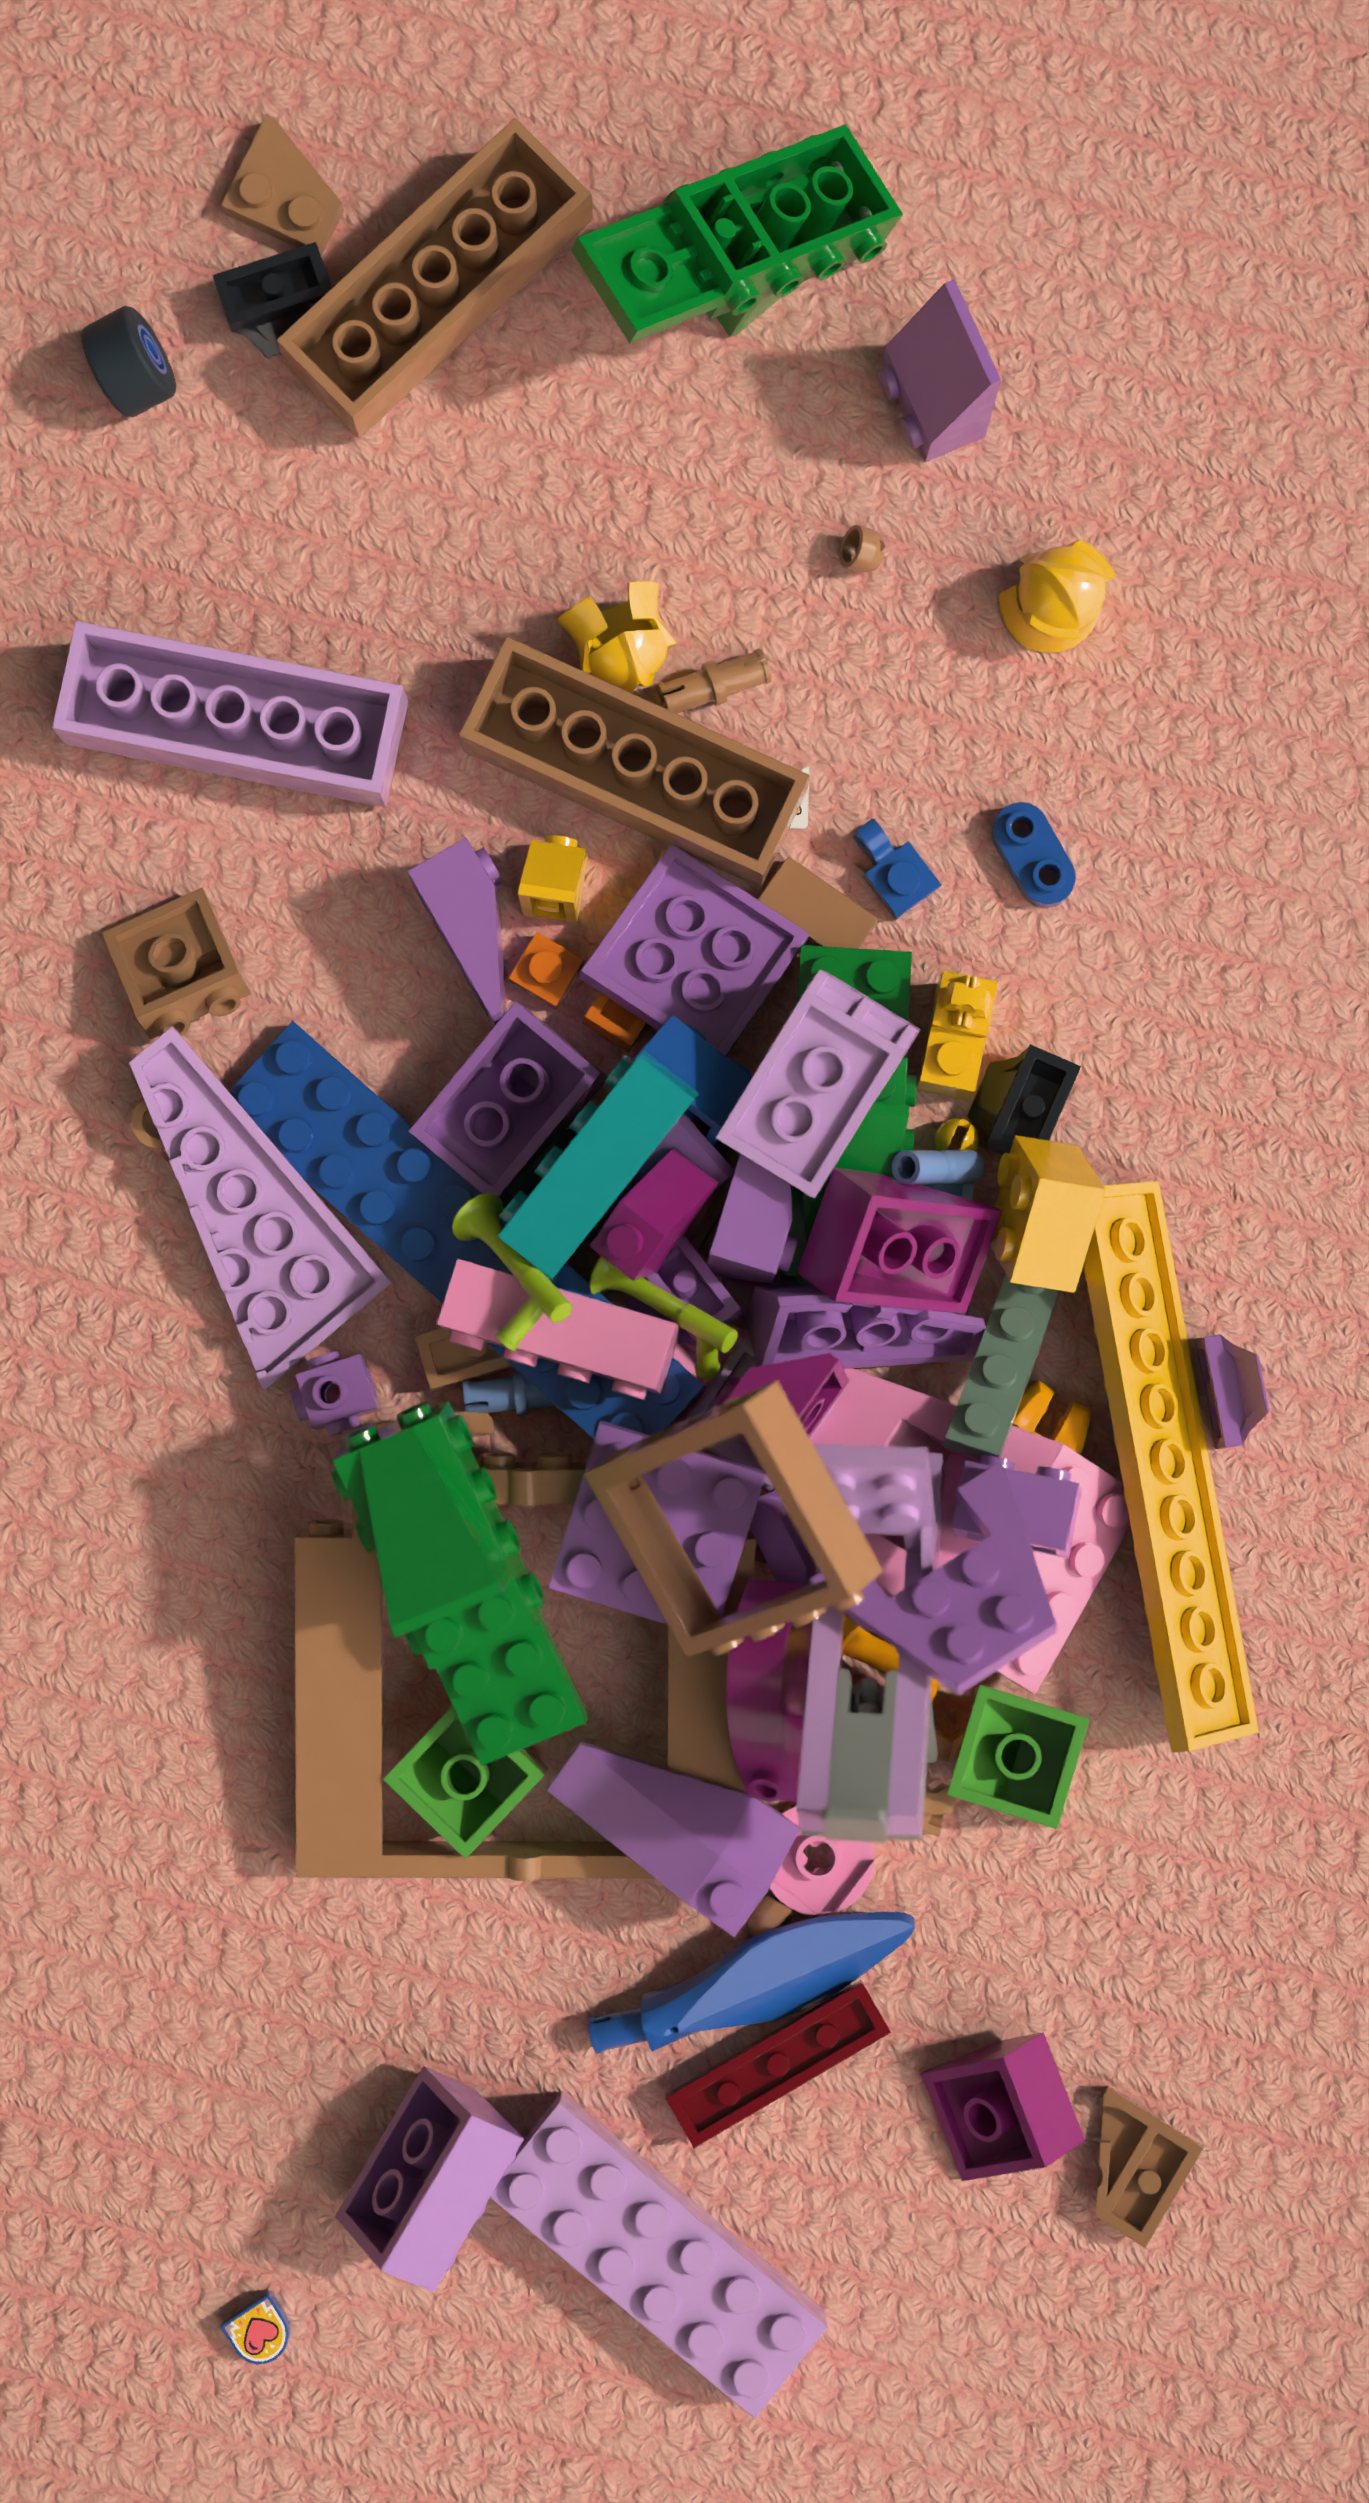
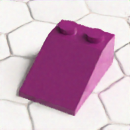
(897, 1243)

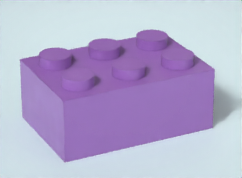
(428, 2179)

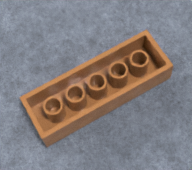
(436, 278)
(633, 761)

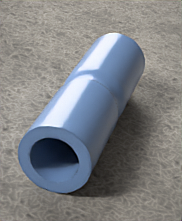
(937, 1167)

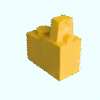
(956, 1035)

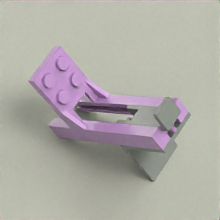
(868, 1741)

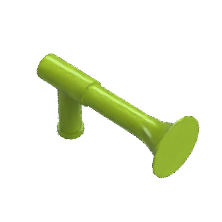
(480, 1221)
(709, 1332)

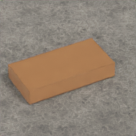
(817, 907)

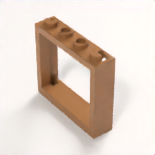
(801, 1485)

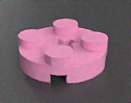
(823, 1889)

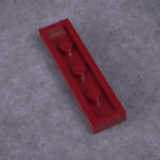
(777, 2064)

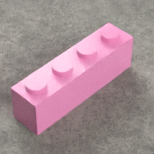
(591, 1340)

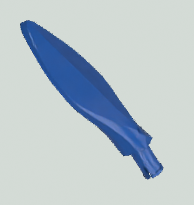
(759, 1980)

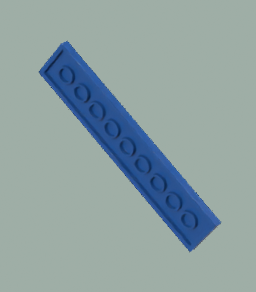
(406, 1203)

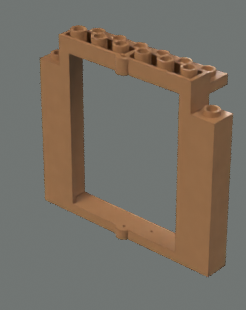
(342, 1710)

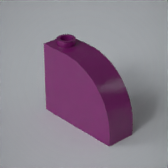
(769, 1700)

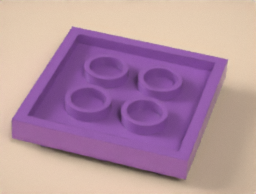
(694, 951)
(705, 1503)

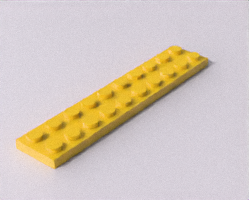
(1166, 1472)

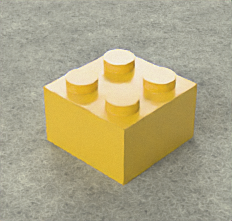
(1048, 1213)

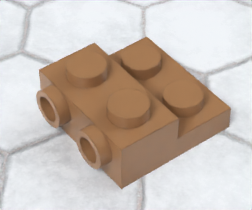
(176, 965)

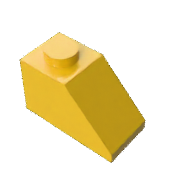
(553, 879)

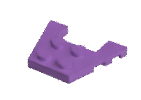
(973, 1608)

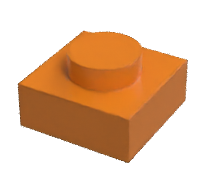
(546, 970)
(614, 1022)

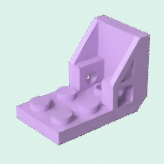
(817, 1083)

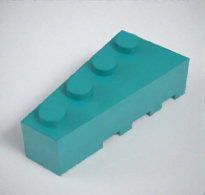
(597, 1164)

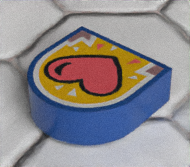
(259, 2330)

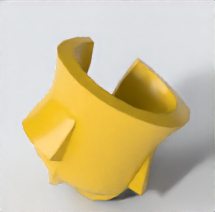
(1056, 597)
(622, 642)

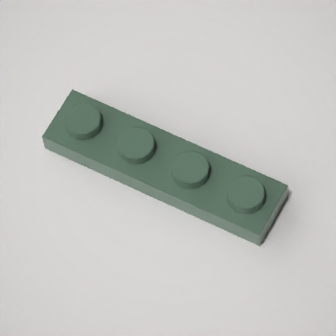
(1001, 1370)

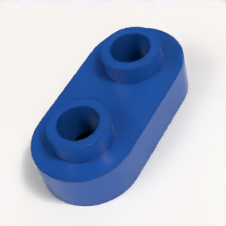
(1033, 853)

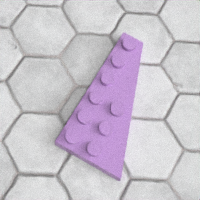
(269, 1237)

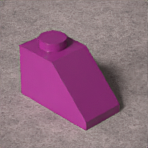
(654, 1216)

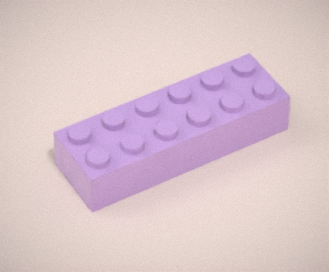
(230, 714)
(659, 2255)

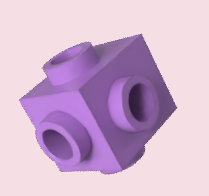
(356, 1396)

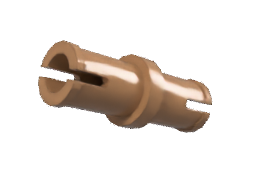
(715, 682)

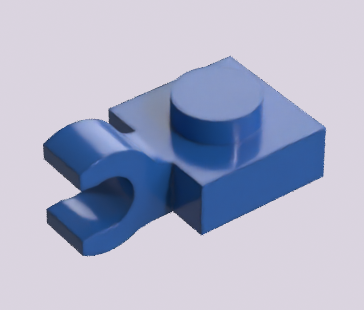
(898, 876)

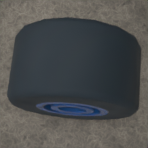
(128, 361)

